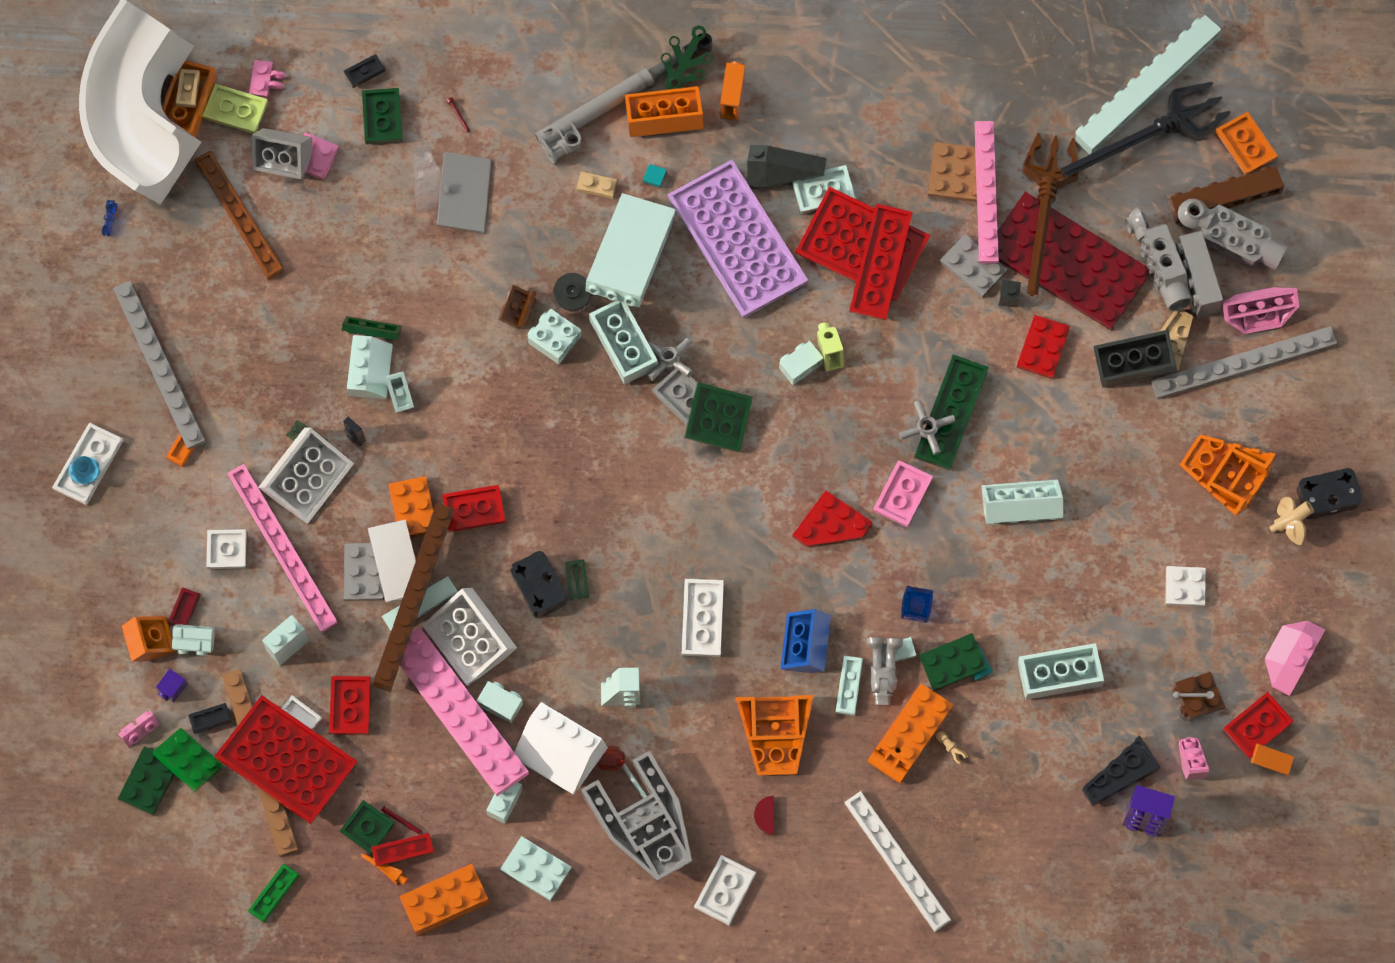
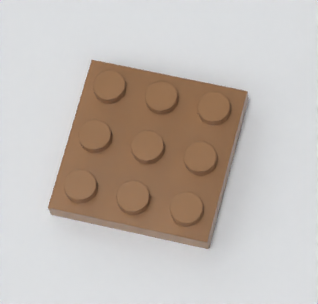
(953, 172)

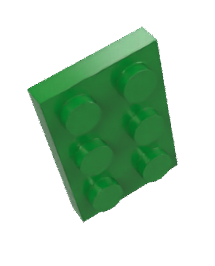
(187, 759)

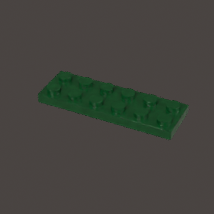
(956, 398)

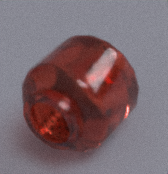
(612, 759)

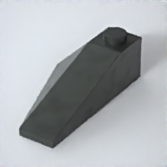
(776, 166)

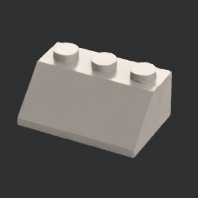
(281, 153)

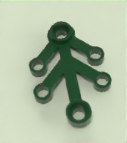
(684, 61)

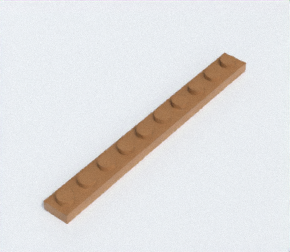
(274, 811)

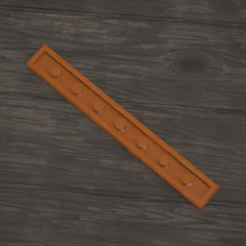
(239, 215)

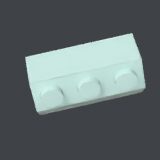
(368, 367)

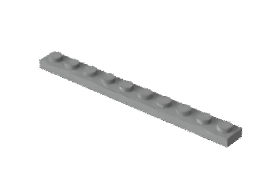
(1243, 362)
(159, 365)

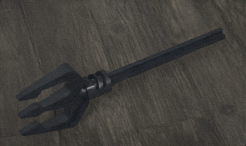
(1178, 118)

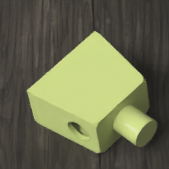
(830, 347)

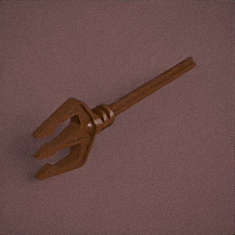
(1048, 179)

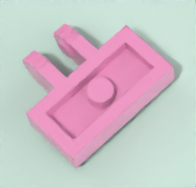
(261, 79)

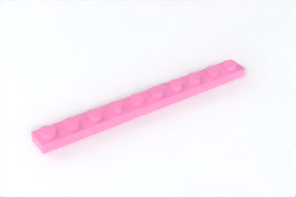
(282, 548)

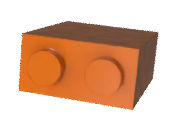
(732, 91)

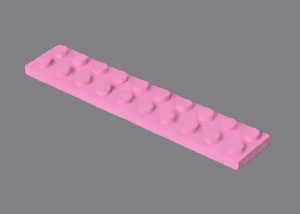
(461, 714)

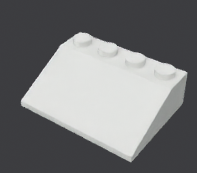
(306, 475)
(469, 635)
(559, 748)

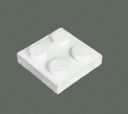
(226, 549)
(1185, 586)

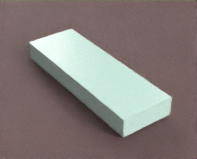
(849, 685)

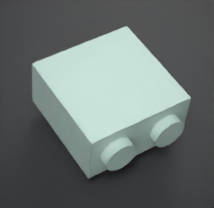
(554, 336)

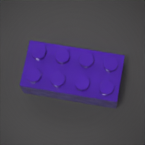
(1148, 811)

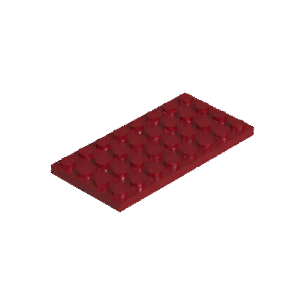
(1075, 262)

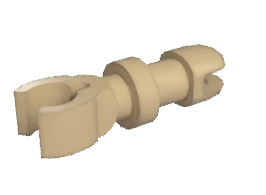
(951, 747)

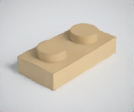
(188, 88)
(596, 185)

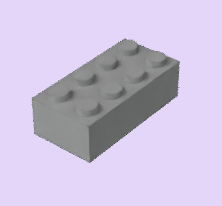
(1200, 274)

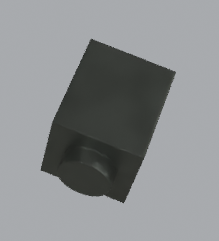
(1009, 293)

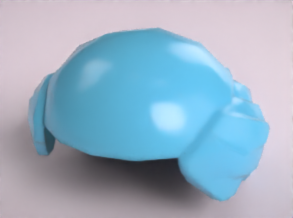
(84, 470)

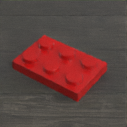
(1043, 346)
(475, 508)
(350, 705)
(1258, 724)

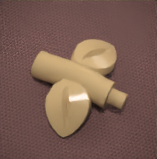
(1291, 519)

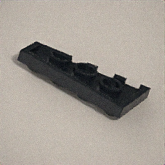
(1127, 769)

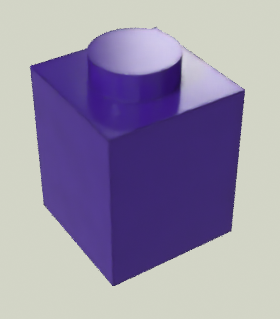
(171, 686)

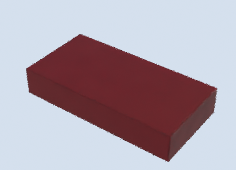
(184, 607)

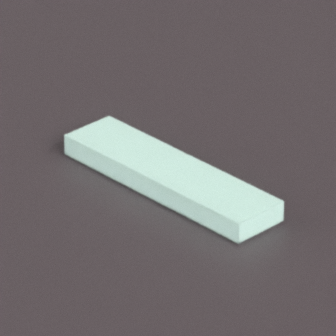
(434, 597)

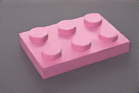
(903, 493)

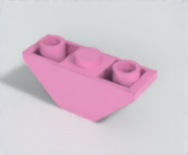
(1193, 759)

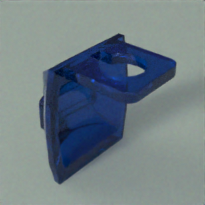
(916, 604)

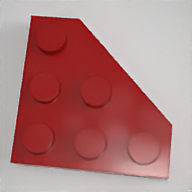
(831, 523)

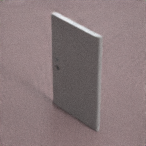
(467, 190)

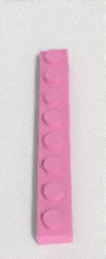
(986, 192)

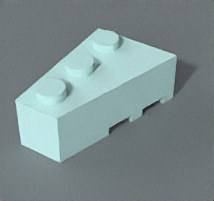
(622, 688)

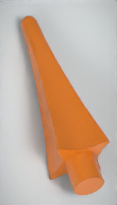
(391, 872)

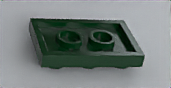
(382, 116)
(953, 662)
(146, 783)

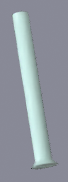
(634, 781)

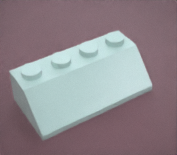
(1022, 501)

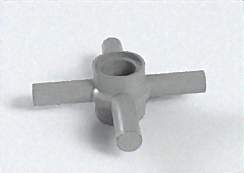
(670, 359)
(928, 434)

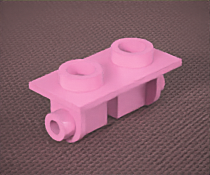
(132, 734)

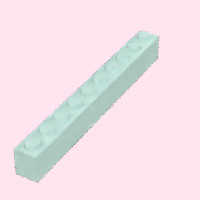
(1147, 85)

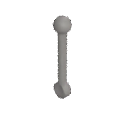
(1209, 695)

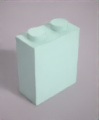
(285, 640)

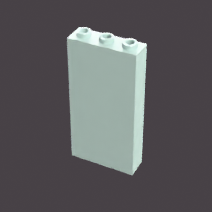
(630, 250)

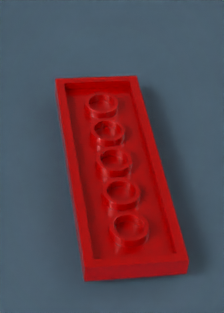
(880, 262)

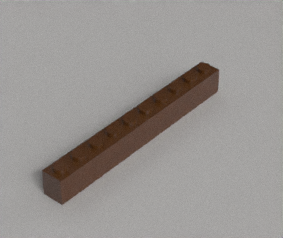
(413, 597)

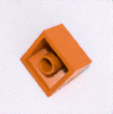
(147, 638)

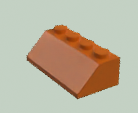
(664, 111)

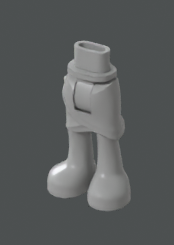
(883, 679)

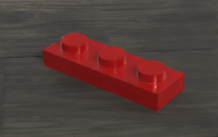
(402, 849)

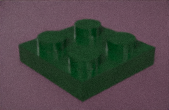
(367, 827)

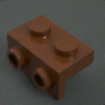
(517, 307)

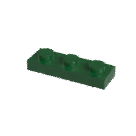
(371, 328)

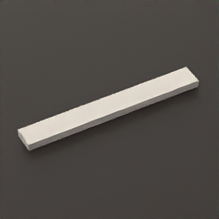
(897, 861)

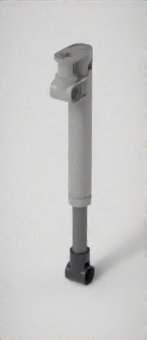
(556, 136)

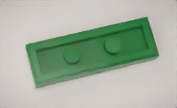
(273, 893)

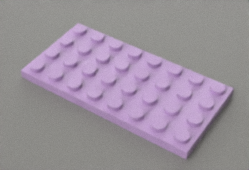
(737, 238)

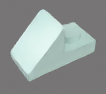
(399, 391)

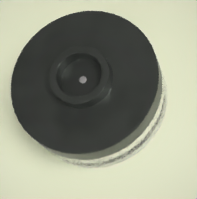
(571, 293)

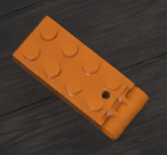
(910, 733)

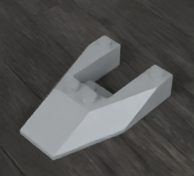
(650, 829)

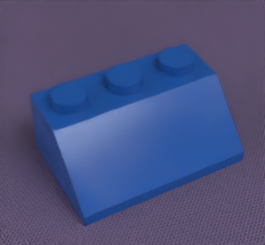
(805, 641)

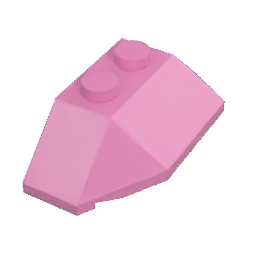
(1260, 309)
(1291, 654)

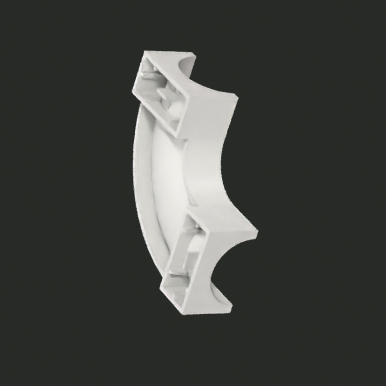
(123, 102)

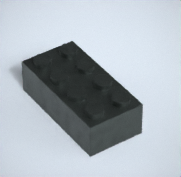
(1135, 358)

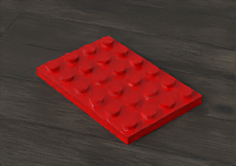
(840, 234)
(286, 759)

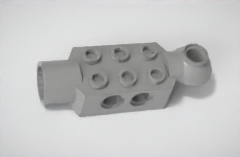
(1232, 234)
(1162, 260)

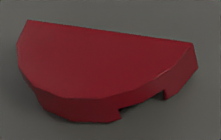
(765, 815)

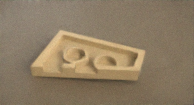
(1178, 326)

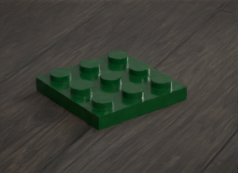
(718, 417)

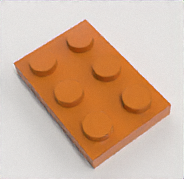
(1246, 143)
(412, 503)

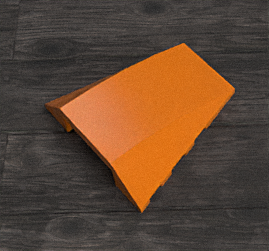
(1228, 470)
(775, 731)

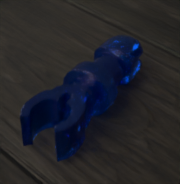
(111, 208)

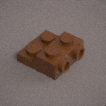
(1197, 707)

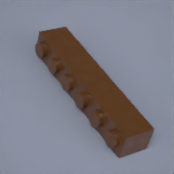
(1232, 191)

